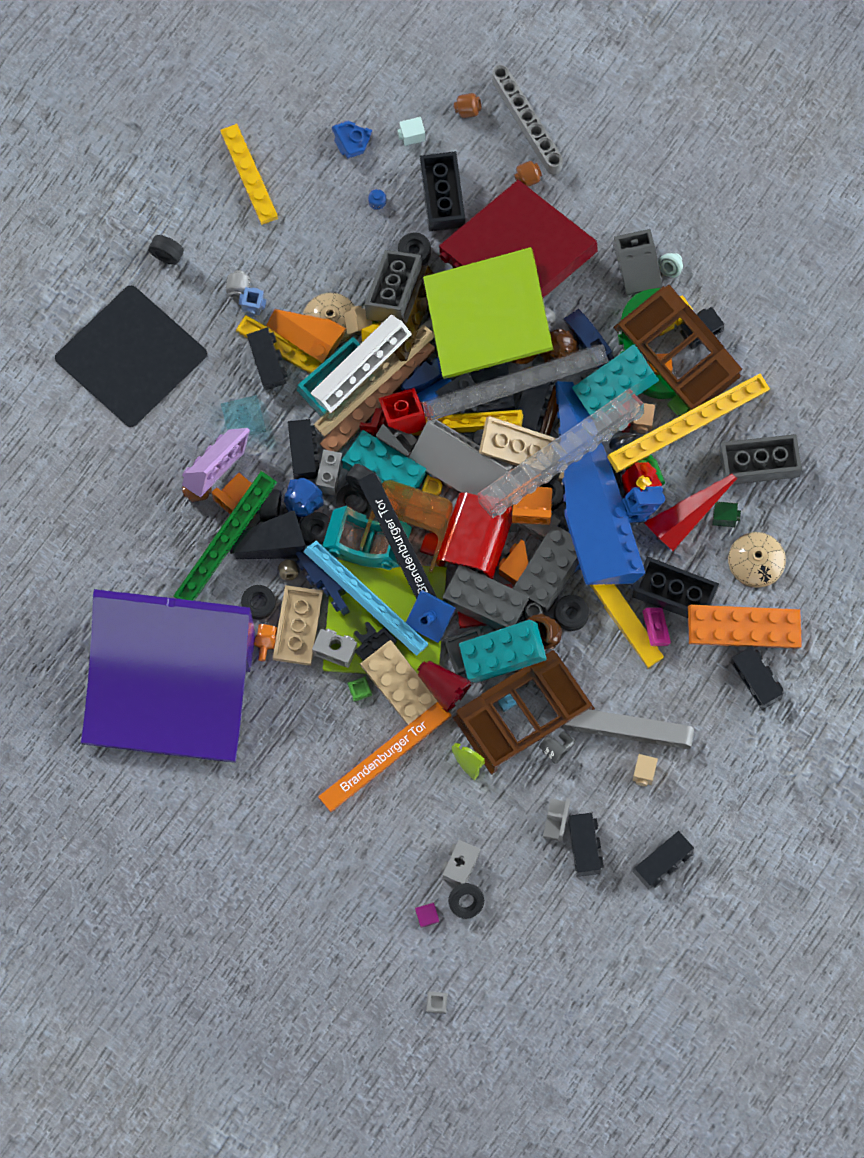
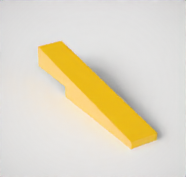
(627, 622)

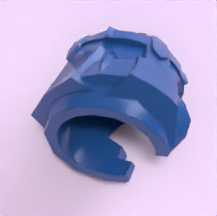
(303, 497)

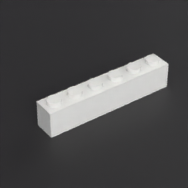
(361, 363)

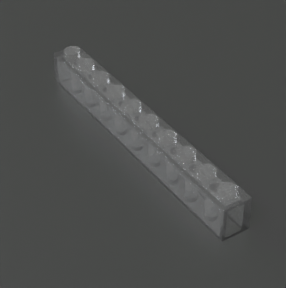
(515, 382)
(561, 453)

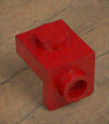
(377, 421)

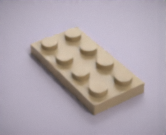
(511, 442)
(298, 625)
(398, 682)

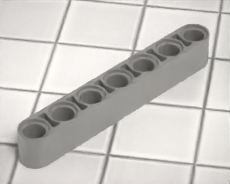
(527, 127)
(632, 728)

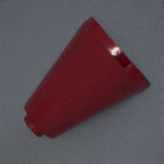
(443, 684)

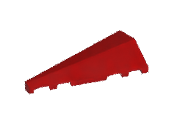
(678, 521)

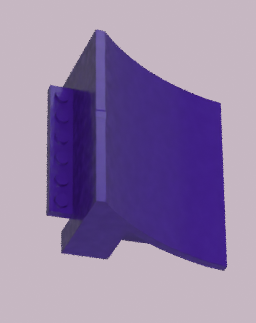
(167, 675)

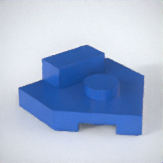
(351, 138)

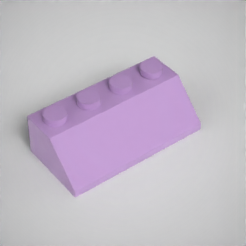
(215, 461)

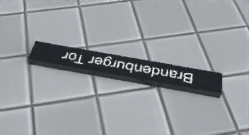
(395, 534)

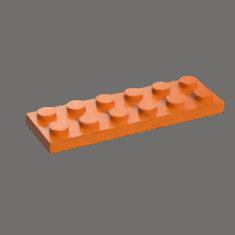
(744, 626)

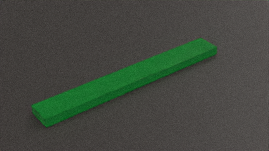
(226, 537)

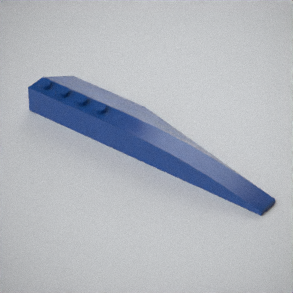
(595, 507)

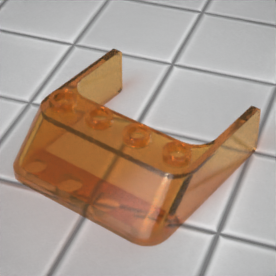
(417, 509)

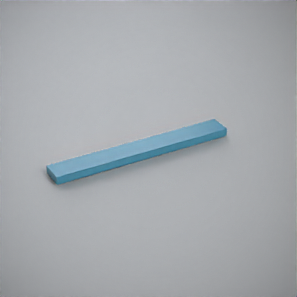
(366, 598)

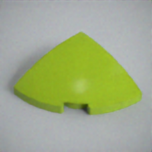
(468, 760)

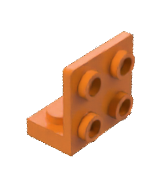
(231, 493)
(534, 508)

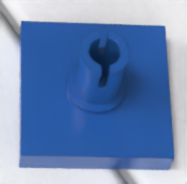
(430, 616)

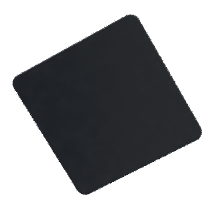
(131, 356)

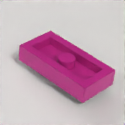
(656, 626)

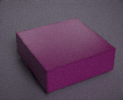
(427, 915)

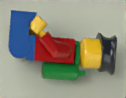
(641, 483)

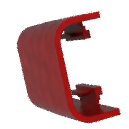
(474, 536)

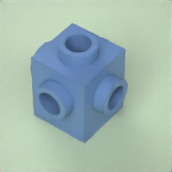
(247, 301)

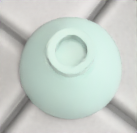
(670, 265)

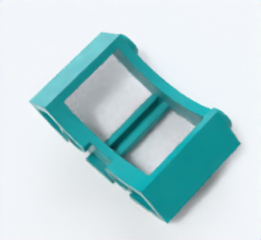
(345, 536)

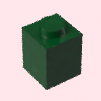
(726, 514)

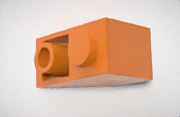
(515, 564)

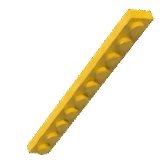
(688, 423)

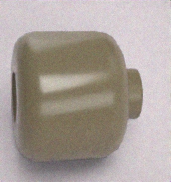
(288, 570)

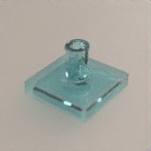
(244, 414)

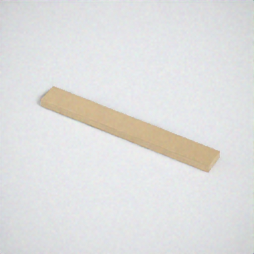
(371, 384)

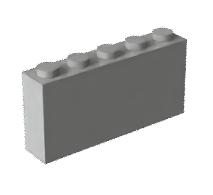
(456, 459)

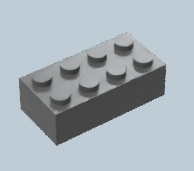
(392, 285)
(761, 459)
(549, 569)
(485, 599)

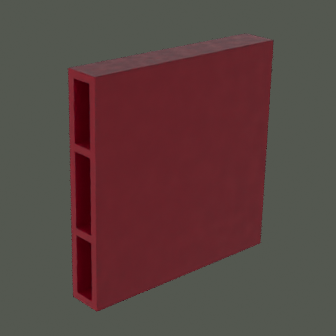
(518, 222)

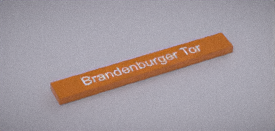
(384, 757)

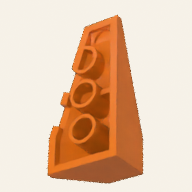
(309, 333)

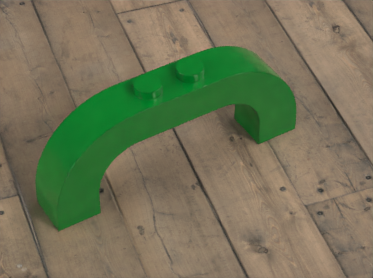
(660, 389)

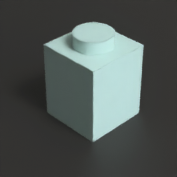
(411, 131)

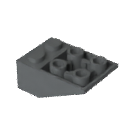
(637, 261)

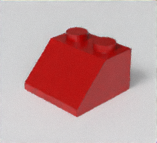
(403, 411)

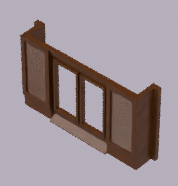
(706, 378)
(489, 732)

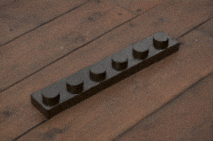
(414, 313)

